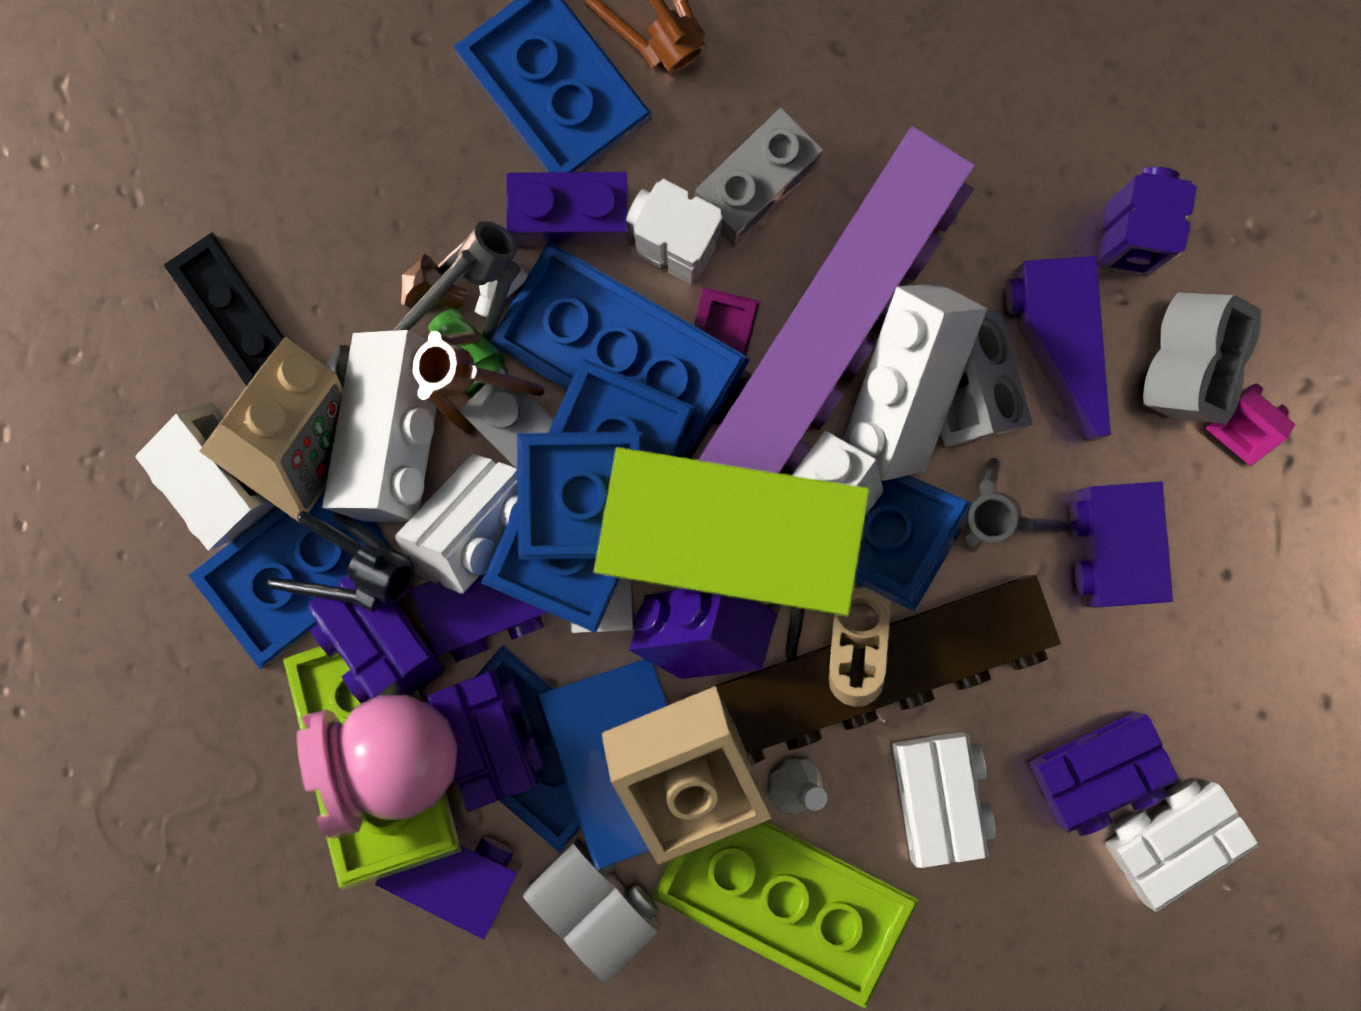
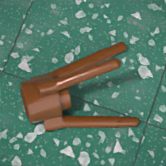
(674, 37)
(449, 369)

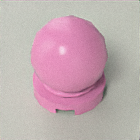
(383, 761)

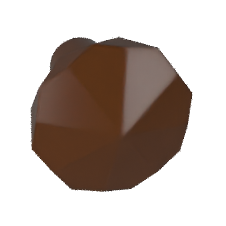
(421, 278)

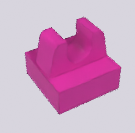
(1254, 426)

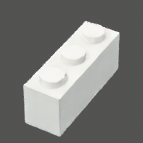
(913, 377)
(380, 431)

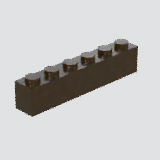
(923, 653)

